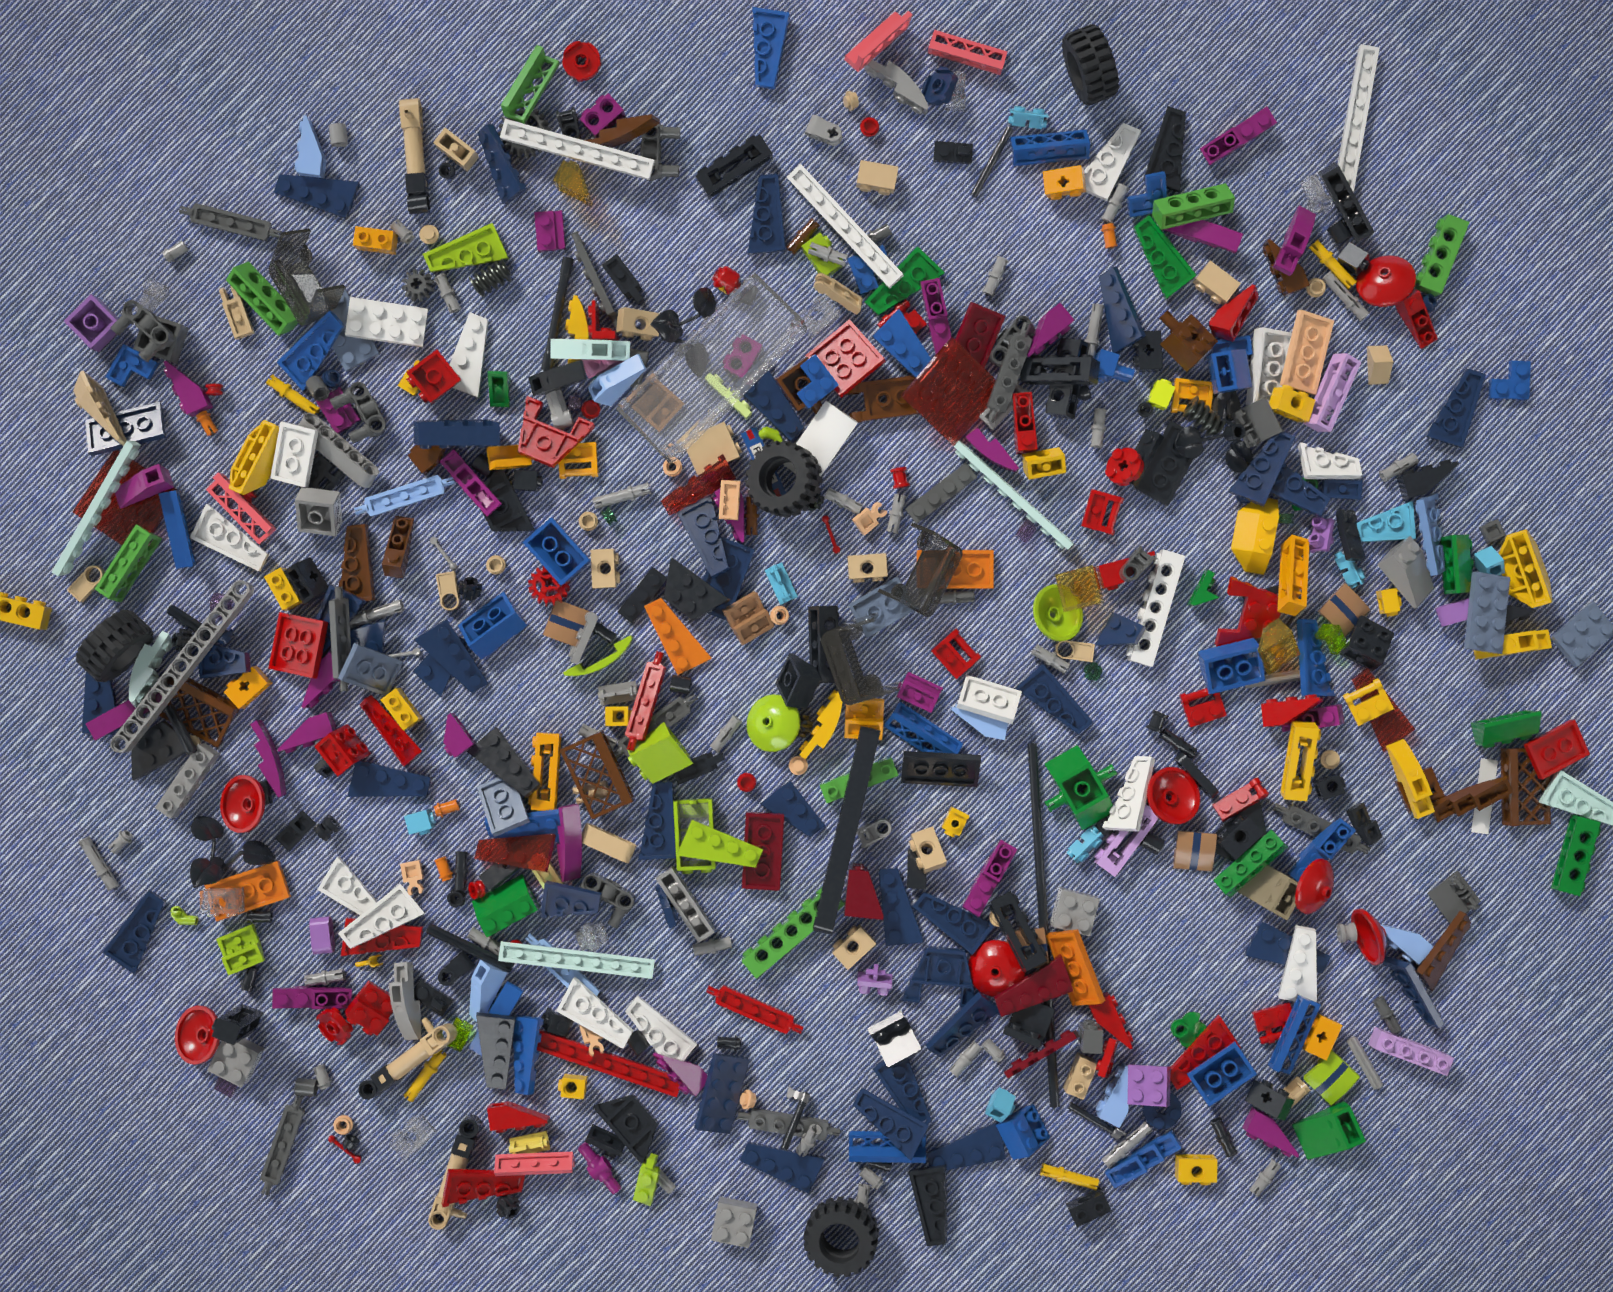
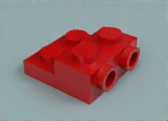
(432, 377)
(370, 1009)

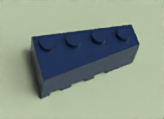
(456, 432)

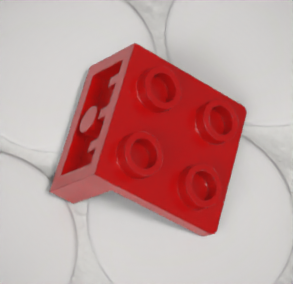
(594, 329)
(342, 749)

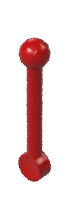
(836, 549)
(356, 1158)

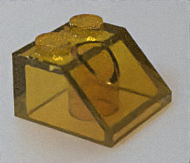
(572, 182)
(1079, 588)
(1277, 646)

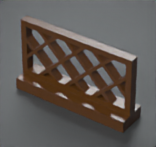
(209, 697)
(612, 766)
(1511, 804)

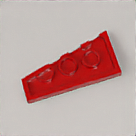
(392, 733)
(398, 938)
(1206, 1045)
(478, 1184)

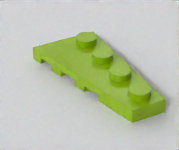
(468, 250)
(713, 845)

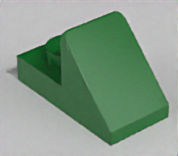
(499, 388)
(1200, 593)

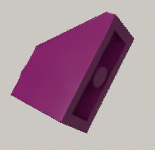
(456, 737)

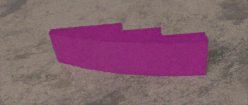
(1208, 234)
(470, 482)
(114, 718)
(271, 766)
(570, 843)

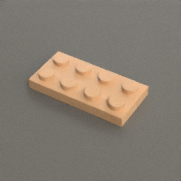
(1307, 352)

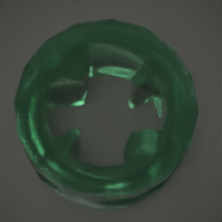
(609, 516)
(1285, 519)

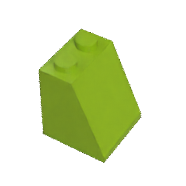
(659, 754)

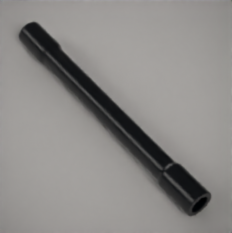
(565, 273)

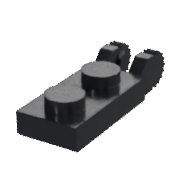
(1349, 535)

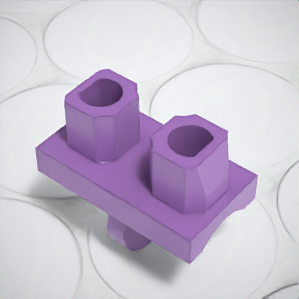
(1321, 535)
(874, 978)

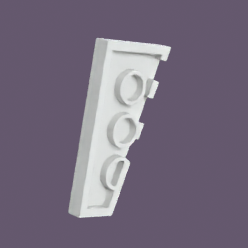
(1109, 163)
(469, 355)
(222, 536)
(1132, 797)
(386, 914)
(1300, 967)
(590, 1012)
(659, 1031)

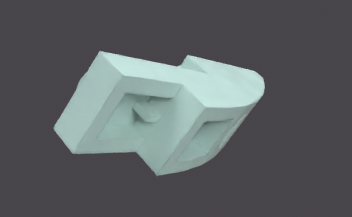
(589, 349)
(143, 673)

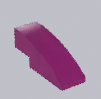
(991, 450)

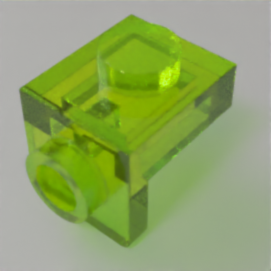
(1333, 636)
(463, 1032)

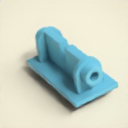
(1035, 117)
(1354, 574)
(781, 583)
(1091, 840)

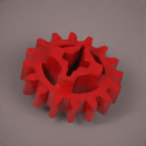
(544, 578)

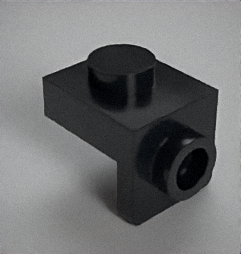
(556, 1022)

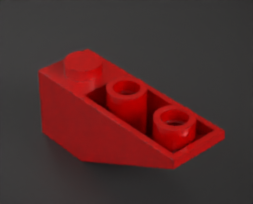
(1417, 319)
(1024, 423)
(1282, 713)
(1108, 1017)
(511, 1115)

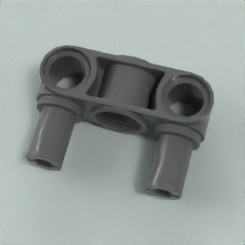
(651, 149)
(148, 324)
(1005, 337)
(366, 408)
(612, 894)

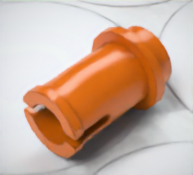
(1109, 235)
(206, 422)
(447, 807)
(443, 869)

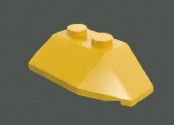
(255, 459)
(1255, 535)
(1526, 569)

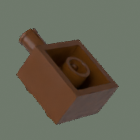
(1187, 340)
(788, 384)

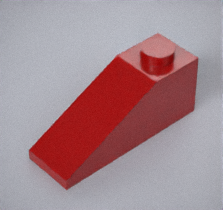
(1233, 314)
(1109, 573)

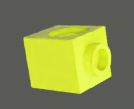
(1161, 394)

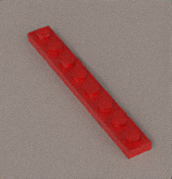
(607, 1063)

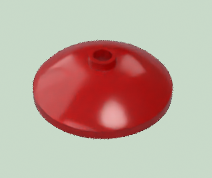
(1389, 288)
(1181, 792)
(242, 803)
(1314, 886)
(1370, 936)
(994, 955)
(194, 1035)

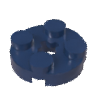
(946, 80)
(1166, 1120)

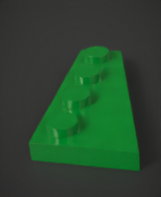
(1164, 259)
(915, 268)

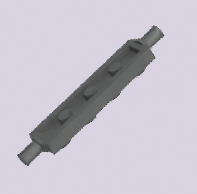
(230, 222)
(590, 273)
(1009, 372)
(339, 634)
(670, 715)
(1315, 825)
(779, 1122)
(282, 1144)

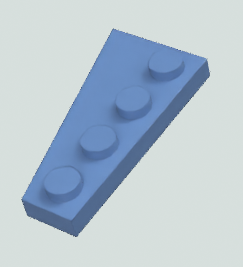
(1431, 533)

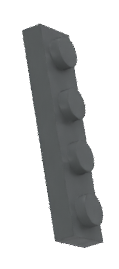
(940, 493)

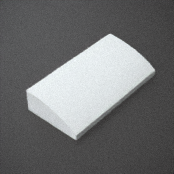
(1267, 362)
(825, 435)

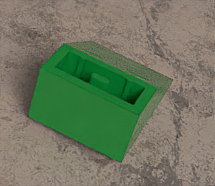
(1329, 1131)

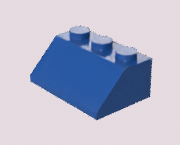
(557, 551)
(492, 625)
(1231, 666)
(1221, 1074)

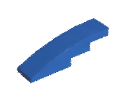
(503, 1006)
(1143, 1158)

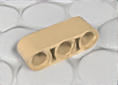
(608, 843)

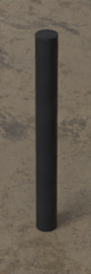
(991, 162)

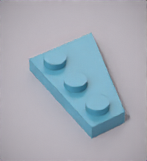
(1389, 525)

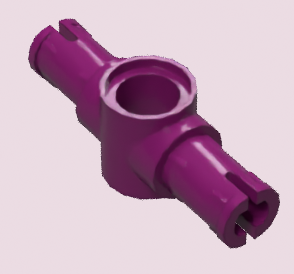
(599, 1168)

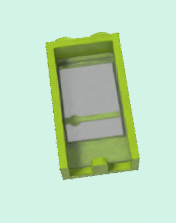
(684, 811)

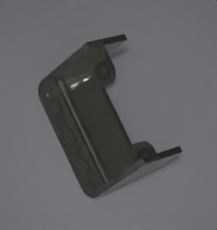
(297, 282)
(930, 574)
(845, 666)

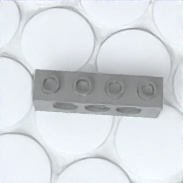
(187, 781)
(685, 904)

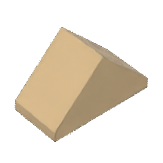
(1379, 364)

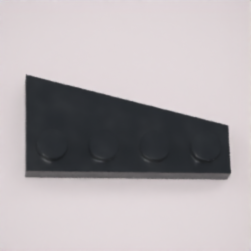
(1169, 148)

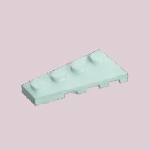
(1575, 797)

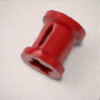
(899, 477)

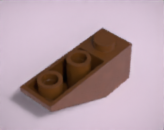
(1285, 284)
(426, 458)
(398, 547)

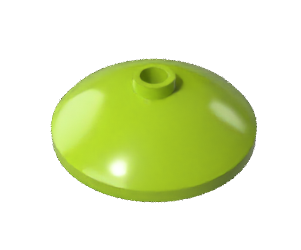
(1061, 624)
(782, 726)

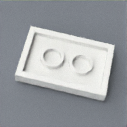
(294, 454)
(989, 699)

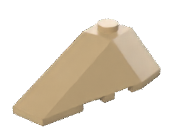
(94, 400)

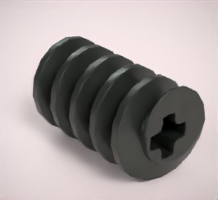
(491, 278)
(1204, 417)

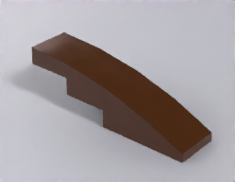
(626, 130)
(1471, 797)

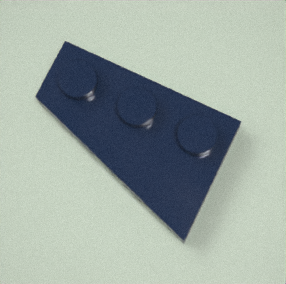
(567, 900)

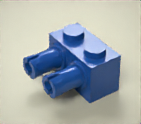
(1111, 369)

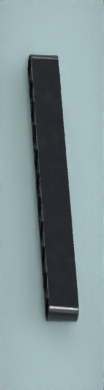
(846, 830)

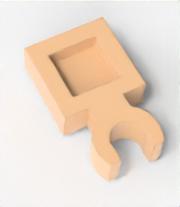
(867, 519)
(412, 873)
(592, 1038)

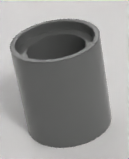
(317, 388)
(306, 1087)

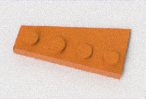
(677, 640)

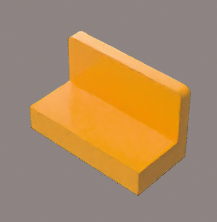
(506, 458)

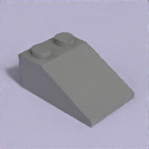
(1408, 571)

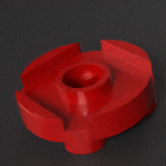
(583, 50)
(1117, 460)
(334, 1026)

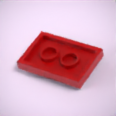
(1556, 749)

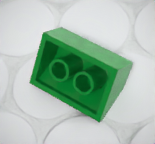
(1457, 563)
(1506, 728)
(505, 905)

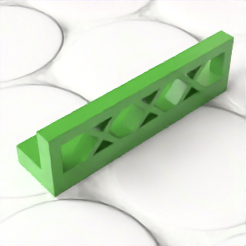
(524, 81)
(127, 562)

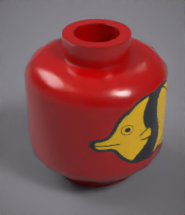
(726, 280)

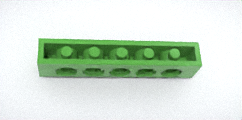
(759, 966)

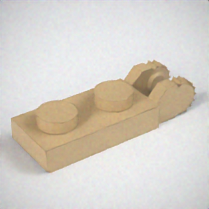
(838, 292)
(236, 314)

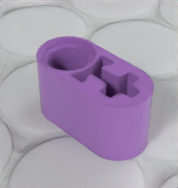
(1453, 612)
(322, 935)

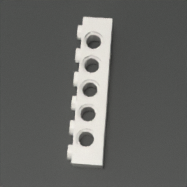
(1174, 563)

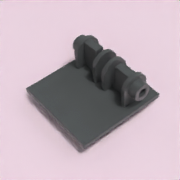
(1258, 422)
(1454, 896)

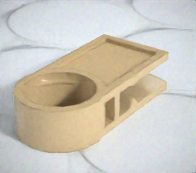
(447, 585)
(83, 586)
(1080, 651)

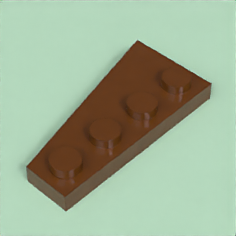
(357, 563)
(1441, 954)

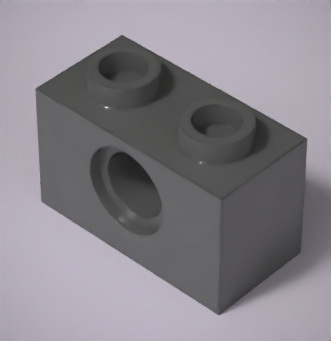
(1090, 1037)

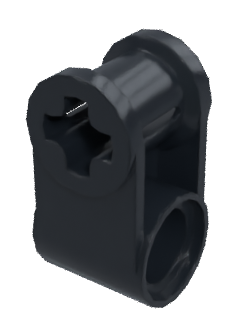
(569, 122)
(457, 967)

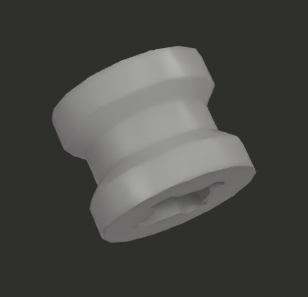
(1347, 932)

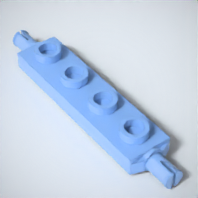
(404, 495)
(561, 974)

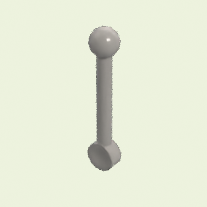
(433, 540)
(416, 651)

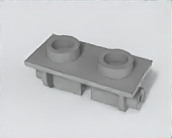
(617, 693)

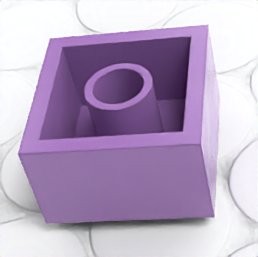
(93, 322)
(1149, 1085)

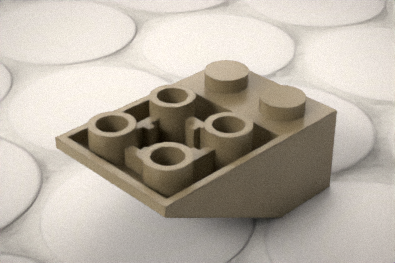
(1272, 891)

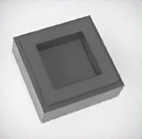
(1492, 531)

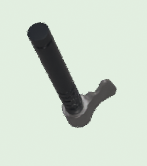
(803, 1099)
(1114, 1131)

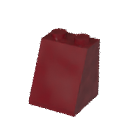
(860, 894)

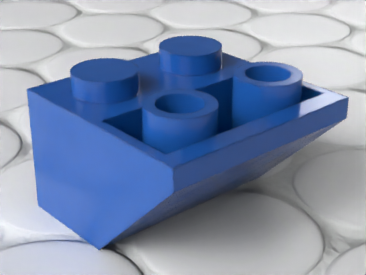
(1229, 371)
(1023, 1132)

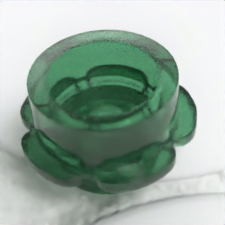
(1092, 676)

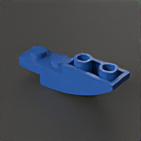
(1323, 846)

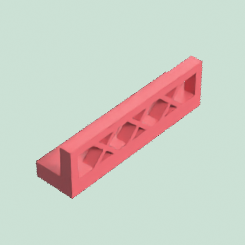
(878, 40)
(965, 56)
(243, 506)
(534, 1163)

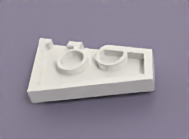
(1325, 465)
(346, 888)

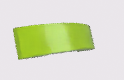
(620, 646)

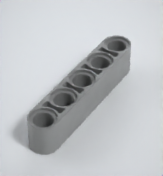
(341, 452)

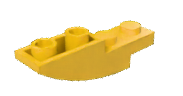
(578, 323)
(1520, 643)
(829, 718)
(1412, 777)

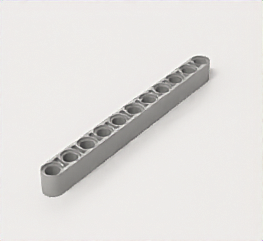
(174, 671)

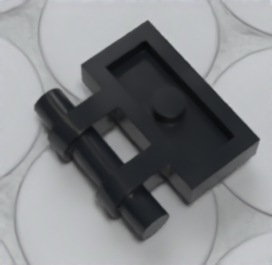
(320, 469)

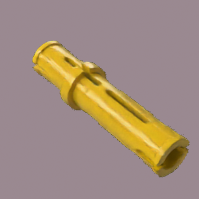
(1332, 264)
(286, 390)
(429, 1069)
(1061, 1174)

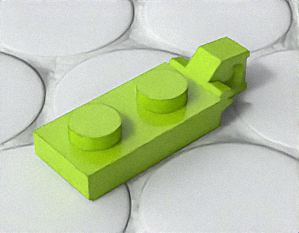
(647, 1181)

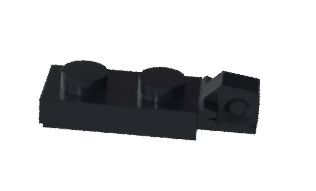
(623, 278)
(701, 765)

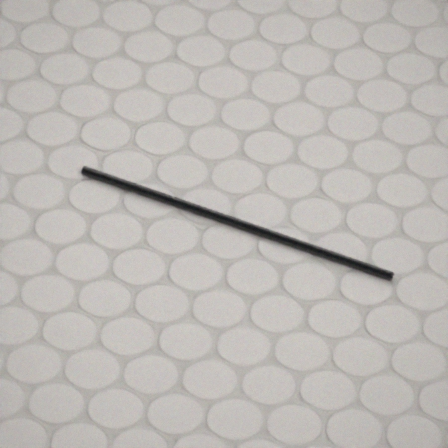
(1042, 902)

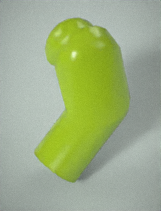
(770, 433)
(182, 918)

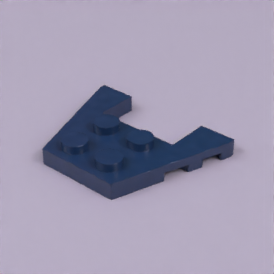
(944, 968)

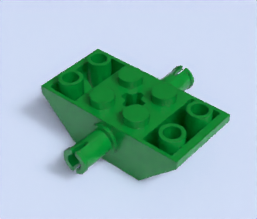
(1068, 772)

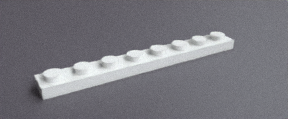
(1357, 112)
(577, 149)
(845, 226)

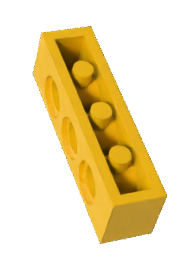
(38, 616)

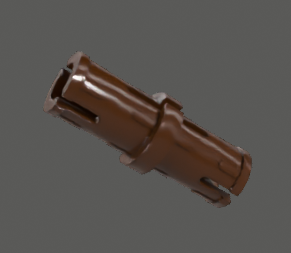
(802, 236)
(751, 517)

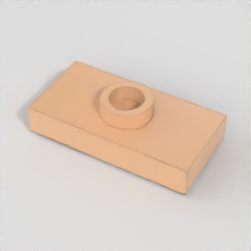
(729, 500)

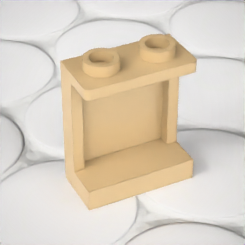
(711, 445)

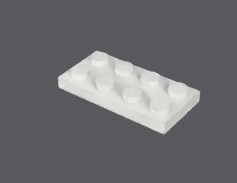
(386, 322)

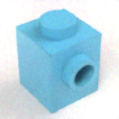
(1489, 561)
(420, 822)
(1000, 1105)

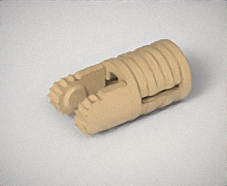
(601, 793)

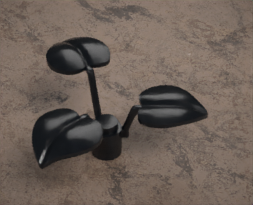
(668, 323)
(1239, 456)
(210, 872)

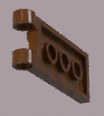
(892, 390)

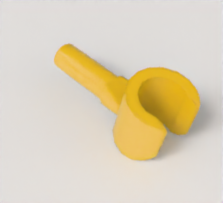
(372, 961)

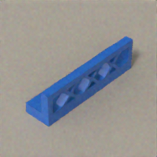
(1051, 150)
(177, 529)
(924, 729)
(1290, 1032)
(880, 1152)

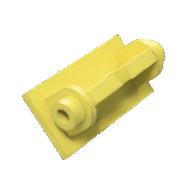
(529, 1143)

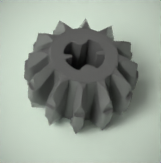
(411, 282)

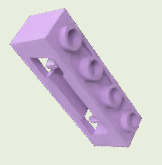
(1333, 391)
(1115, 839)
(1411, 1051)

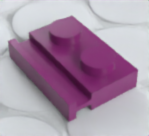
(550, 231)
(340, 418)
(919, 692)

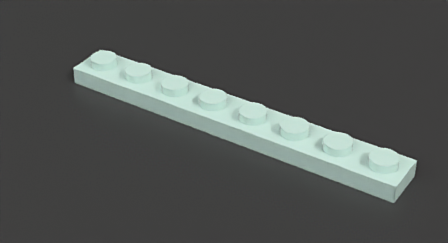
(1018, 500)
(98, 504)
(576, 960)

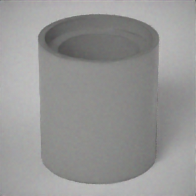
(338, 135)

